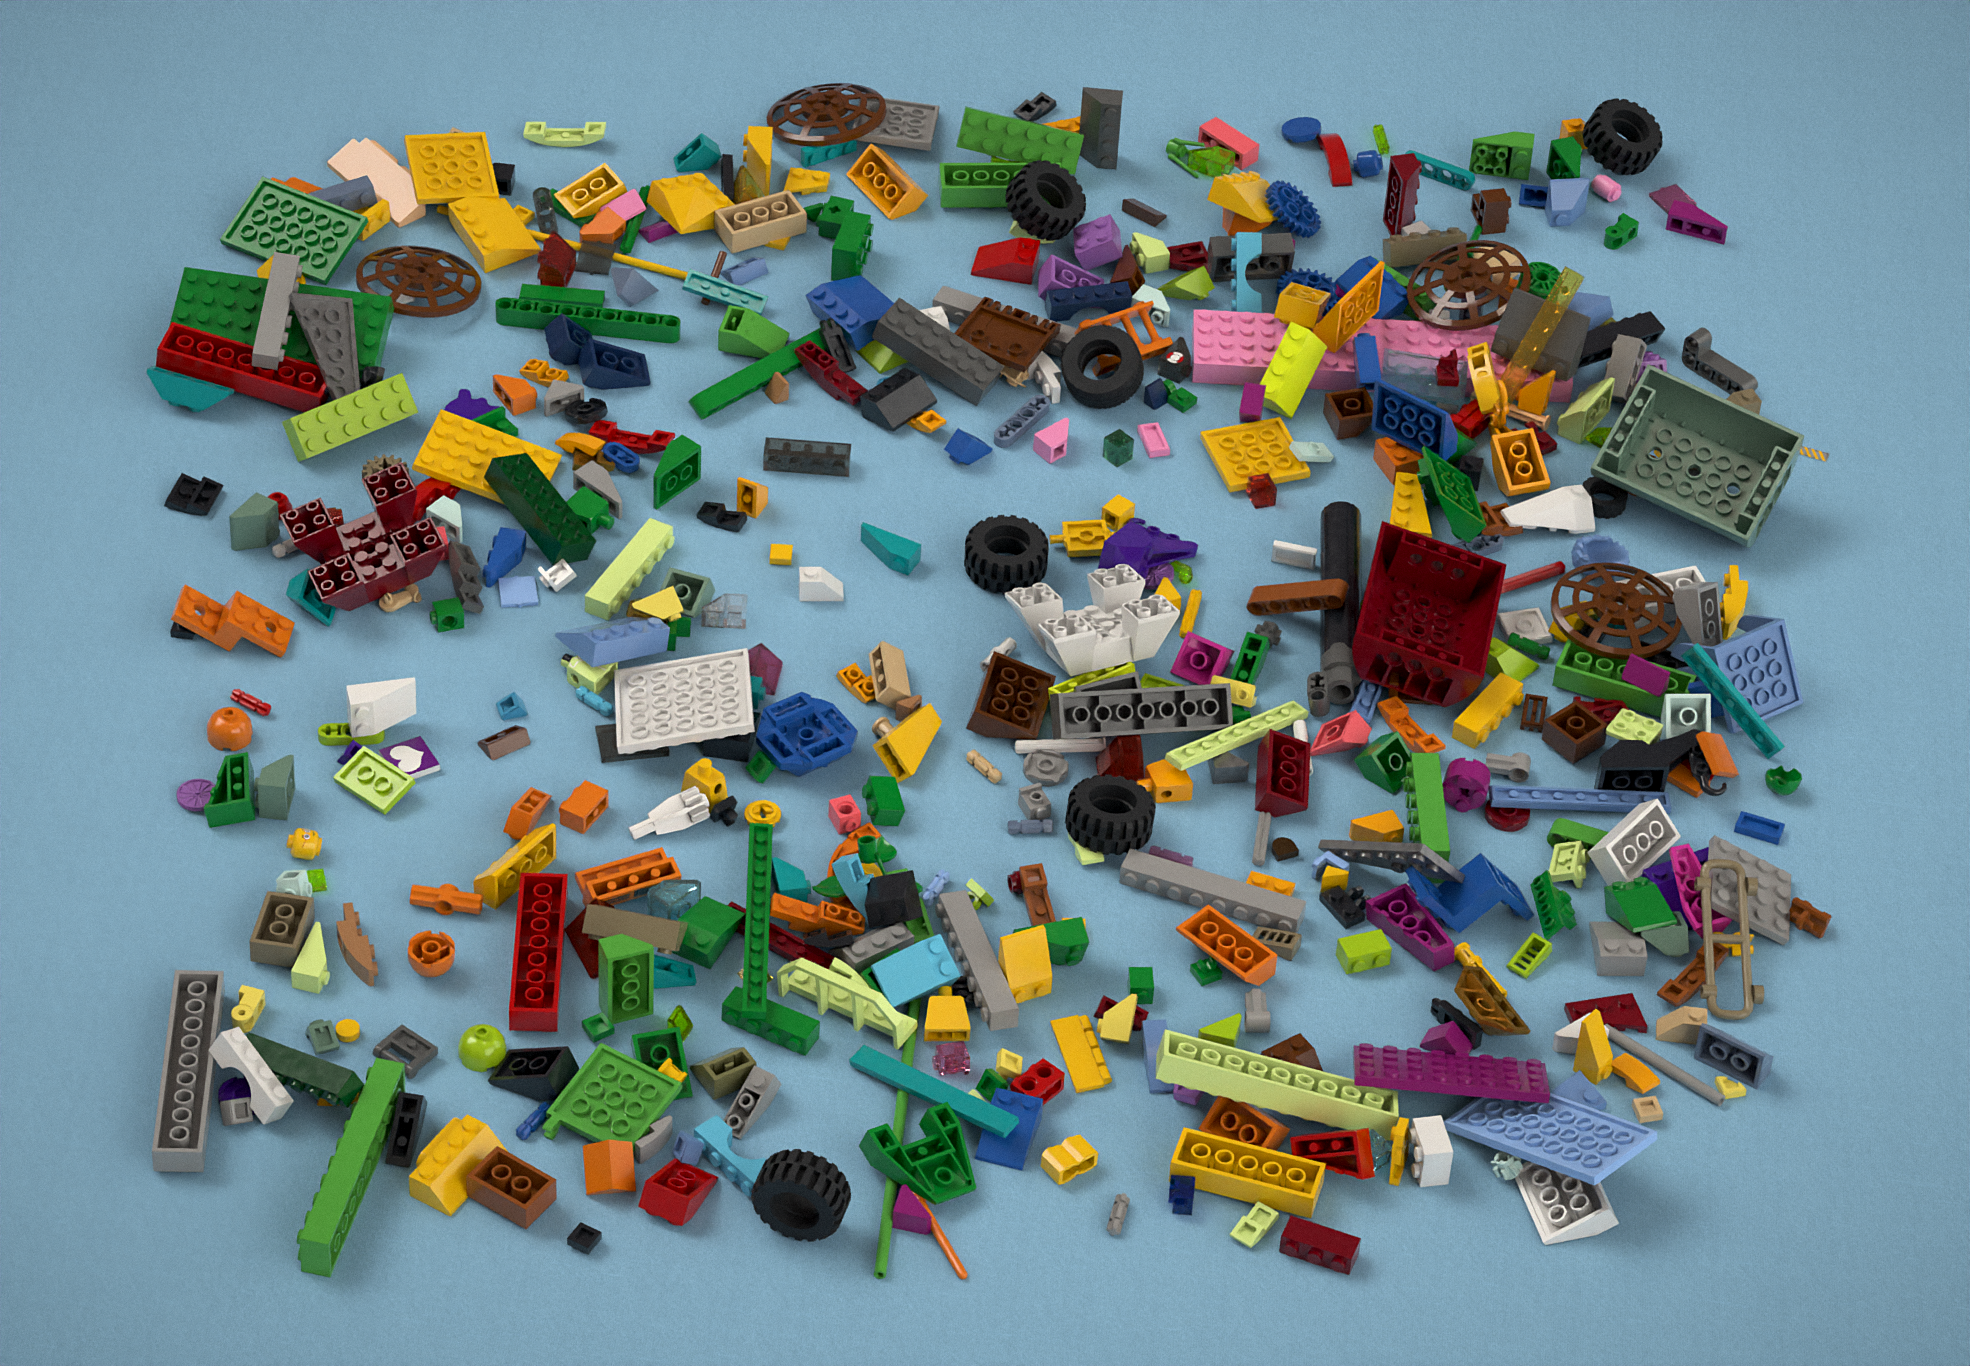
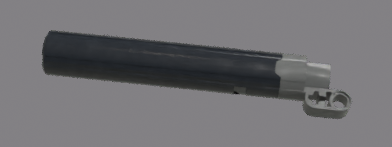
(1338, 560)

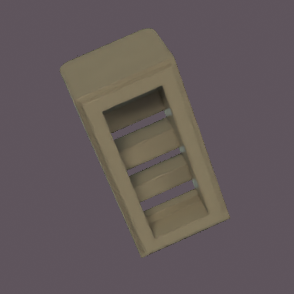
(1283, 943)

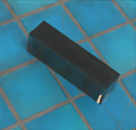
(807, 457)

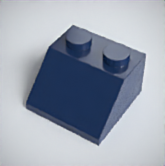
(565, 339)

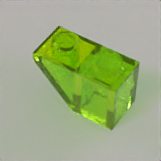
(1211, 161)

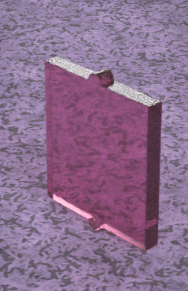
(1665, 197)

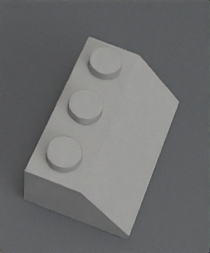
(873, 946)

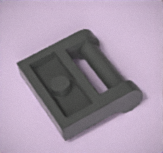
(409, 1045)

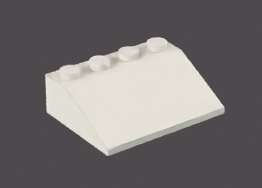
(1564, 1205)

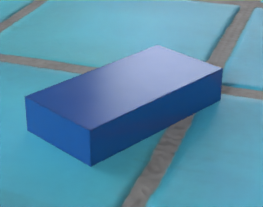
(1759, 827)

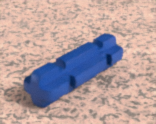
(532, 1122)

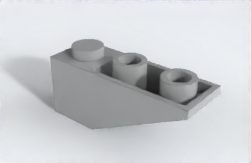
(752, 1101)

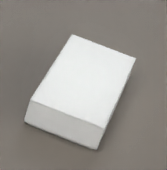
(1294, 554)

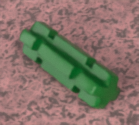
(1528, 645)

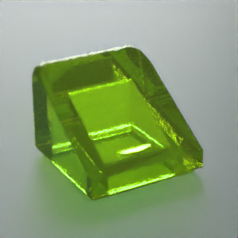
(1599, 436)
(680, 1019)

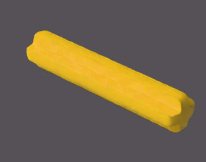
(1190, 612)

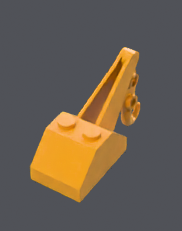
(1515, 454)

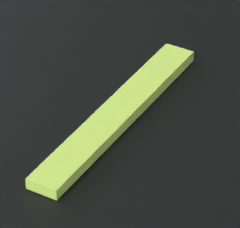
(1236, 735)

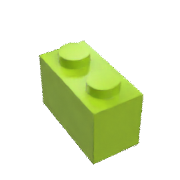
(1363, 951)

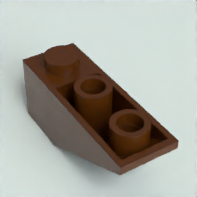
(1128, 270)

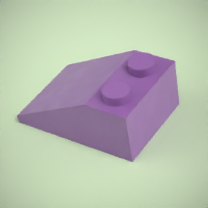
(1061, 274)

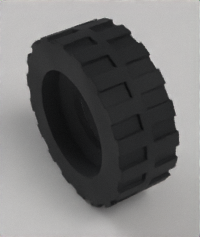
(1606, 508)

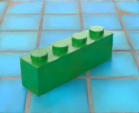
(780, 1026)

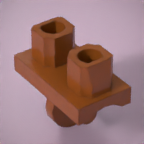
(1808, 917)

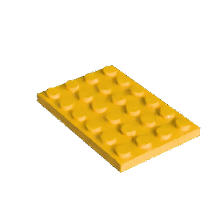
(463, 449)

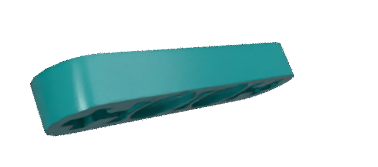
(1438, 175)

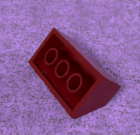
(1401, 192)
(1282, 774)

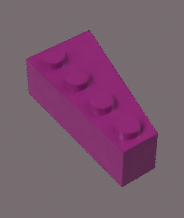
(1411, 926)

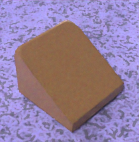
(777, 389)
(907, 706)

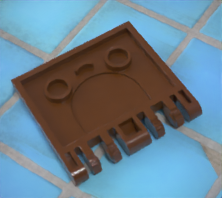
(1007, 334)

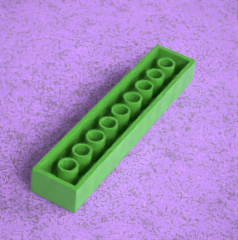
(351, 1168)

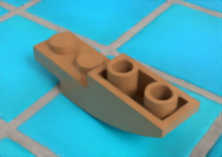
(356, 947)

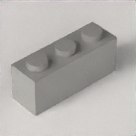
(1625, 366)

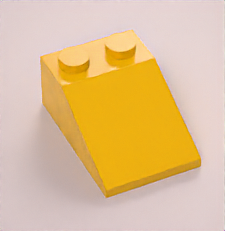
(759, 155)
(591, 192)
(1301, 305)
(1026, 963)

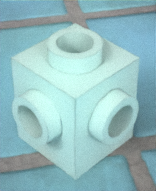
(294, 883)

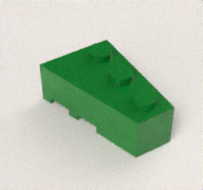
(234, 793)

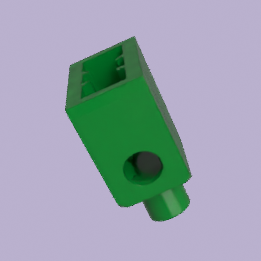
(591, 509)

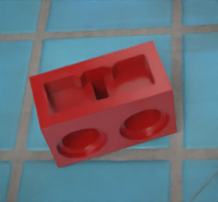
(1040, 1081)

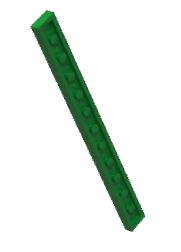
(757, 921)

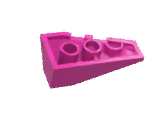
(1686, 869)

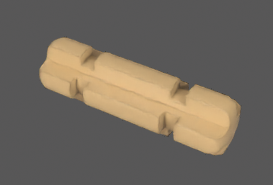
(984, 766)

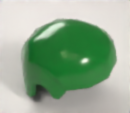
(1781, 781)

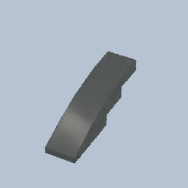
(464, 576)

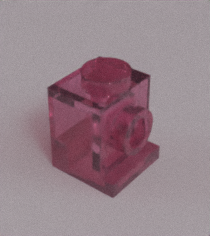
(951, 1058)

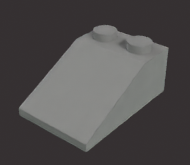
(1700, 612)
(1617, 950)

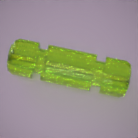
(1381, 139)

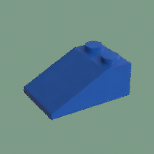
(1016, 1146)

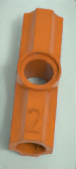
(446, 899)

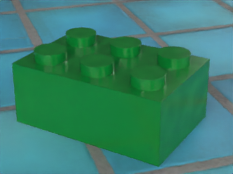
(851, 246)

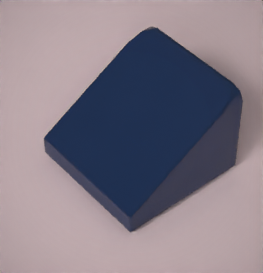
(1155, 394)

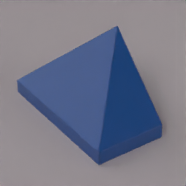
(1533, 195)

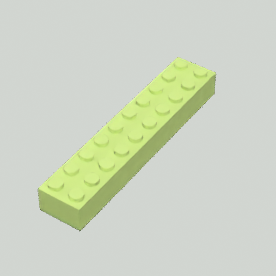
(1274, 1084)

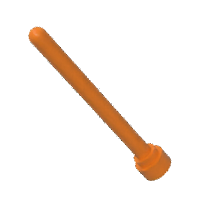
(944, 1243)

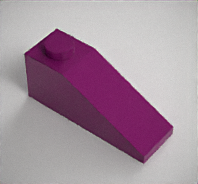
(1694, 222)

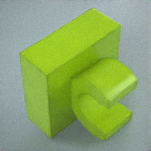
(979, 894)

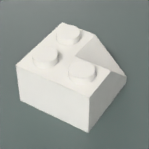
(1431, 1151)

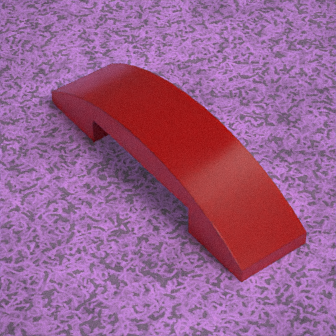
(1336, 158)
(635, 442)

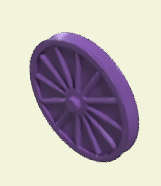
(1156, 575)
(194, 794)

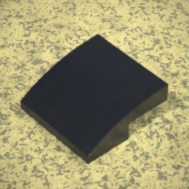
(193, 495)
(821, 939)

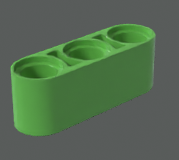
(1570, 831)

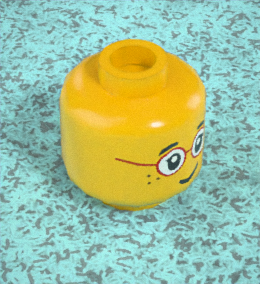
(304, 844)

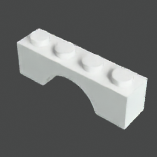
(268, 1095)

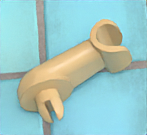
(395, 601)

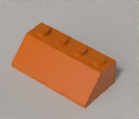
(1230, 945)

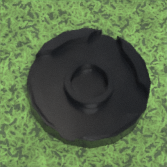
(586, 412)

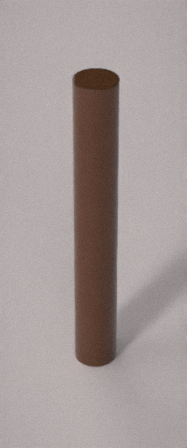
(716, 271)

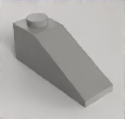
(599, 481)

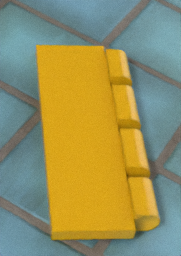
(1081, 1053)

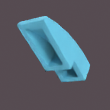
(853, 880)

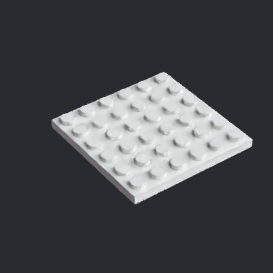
(683, 701)

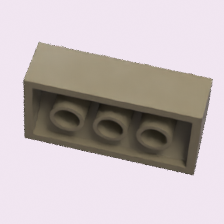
(658, 931)

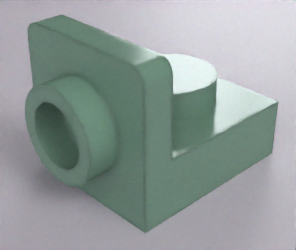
(322, 1036)

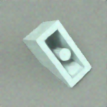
(447, 514)

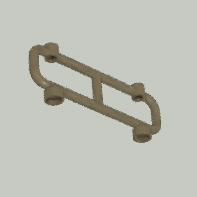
(1746, 887)

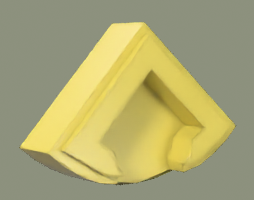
(1729, 1088)

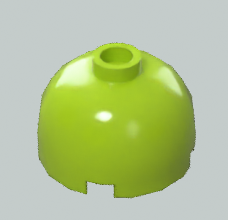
(481, 1047)

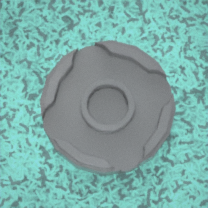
(1045, 767)

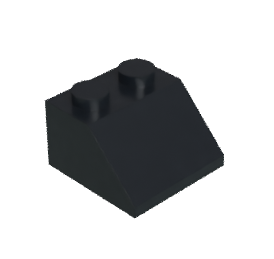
(892, 899)

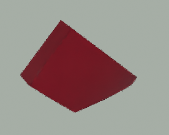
(1447, 371)

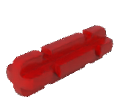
(250, 702)

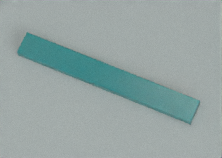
(934, 1091)

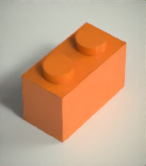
(583, 807)

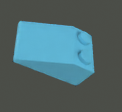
(916, 971)

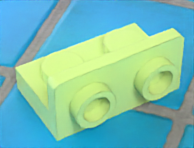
(1569, 862)

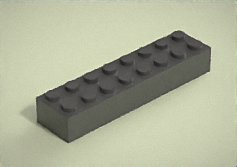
(1141, 711)

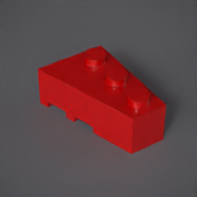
(1341, 1151)

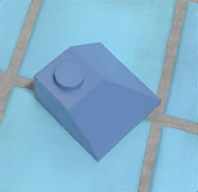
(1566, 200)

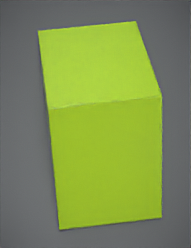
(1223, 1032)

